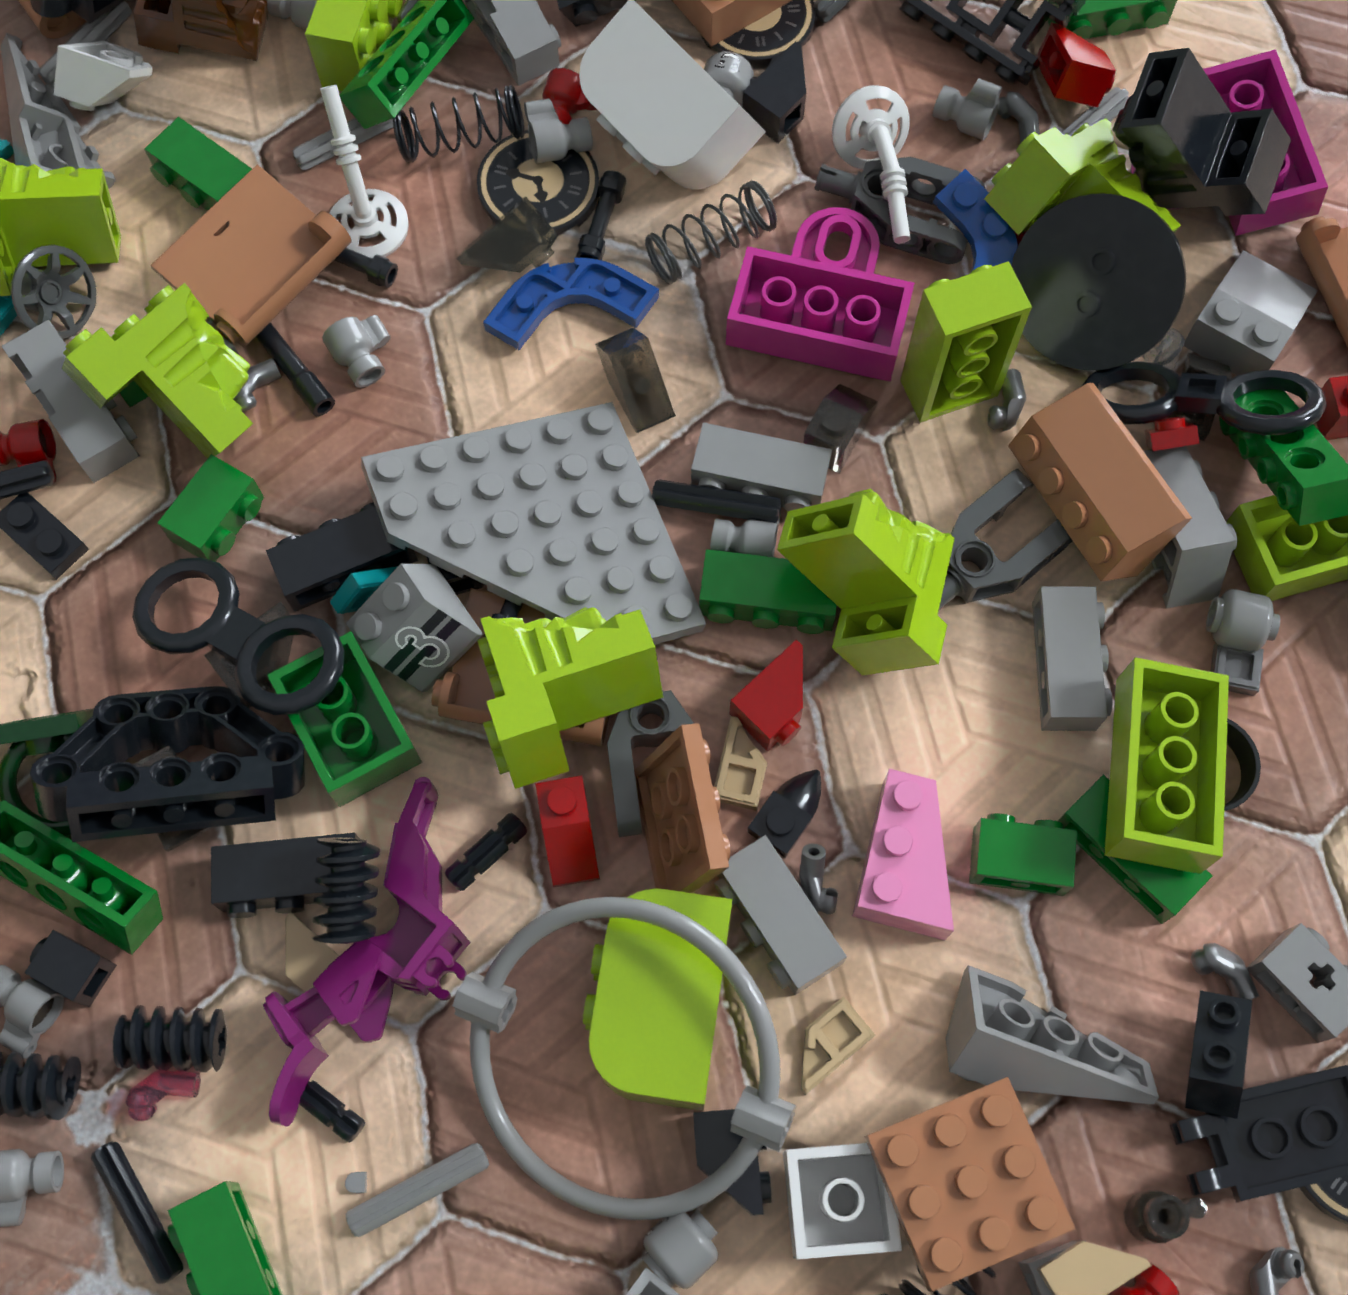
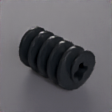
(347, 890)
(170, 1042)
(38, 1090)

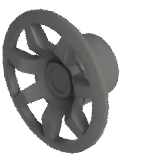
(50, 292)

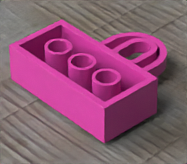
(1261, 84)
(822, 307)

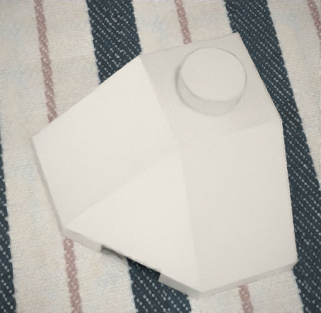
(97, 73)

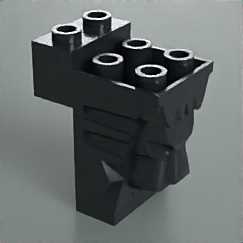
(1193, 146)

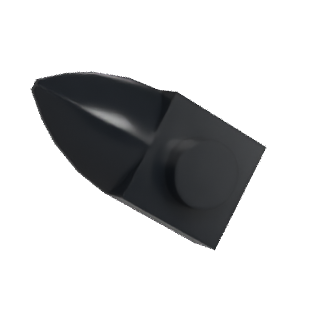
(788, 812)

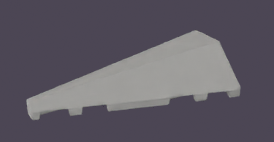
(39, 120)

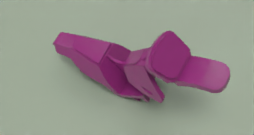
(361, 980)

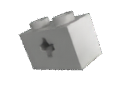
(1286, 972)

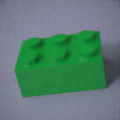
(353, 730)

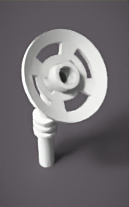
(877, 136)
(363, 211)

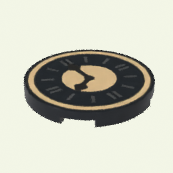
(771, 34)
(558, 189)

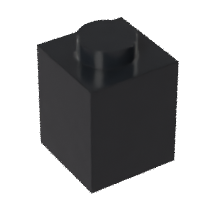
(69, 968)

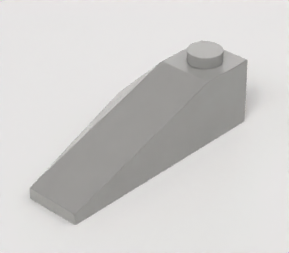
(1004, 1036)

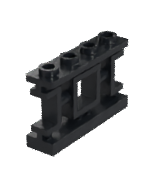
(969, 28)

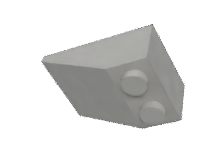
(1250, 316)

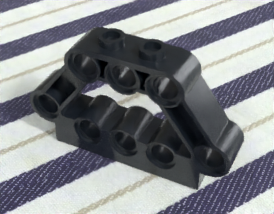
(112, 798)

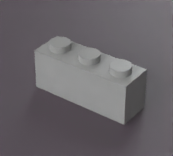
(760, 465)
(1070, 658)
(779, 917)

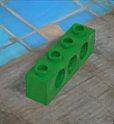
(405, 60)
(1296, 466)
(76, 881)

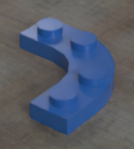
(985, 230)
(568, 283)

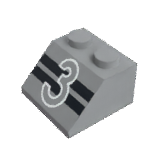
(415, 625)

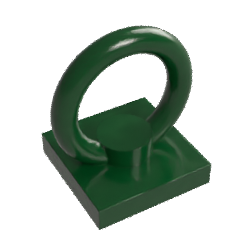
(35, 737)

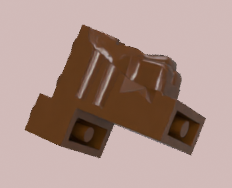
(210, 25)

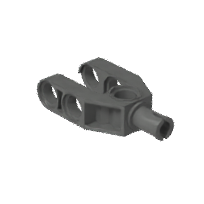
(926, 235)
(994, 575)
(626, 736)

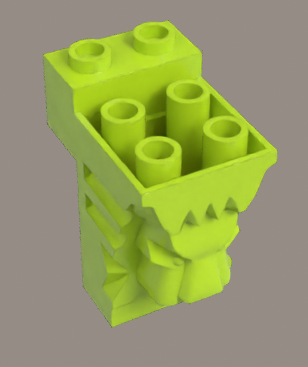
(1061, 168)
(58, 209)
(174, 361)
(879, 573)
(560, 677)

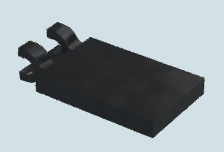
(1281, 1141)

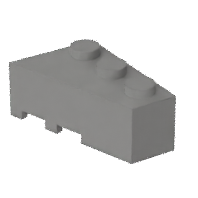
(518, 36)
(90, 433)
(1202, 550)

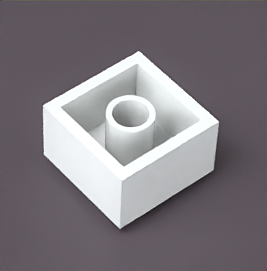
(838, 1203)

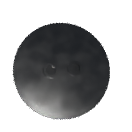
(1099, 281)

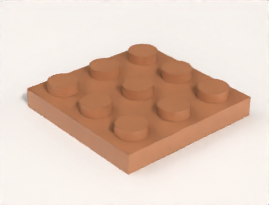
(681, 812)
(969, 1184)

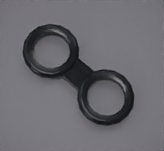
(1215, 396)
(239, 636)

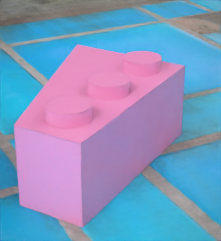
(905, 860)

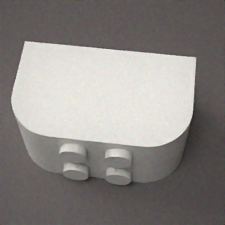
(664, 102)

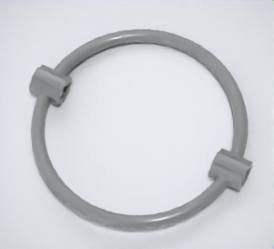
(757, 1117)

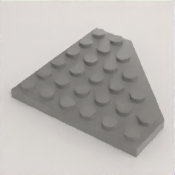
(541, 517)

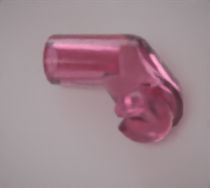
(158, 1085)

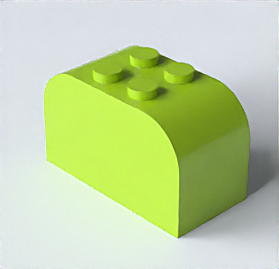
(656, 1003)

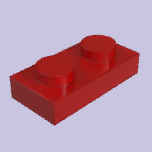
(1171, 433)

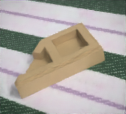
(740, 769)
(304, 956)
(831, 1042)
(1090, 1270)

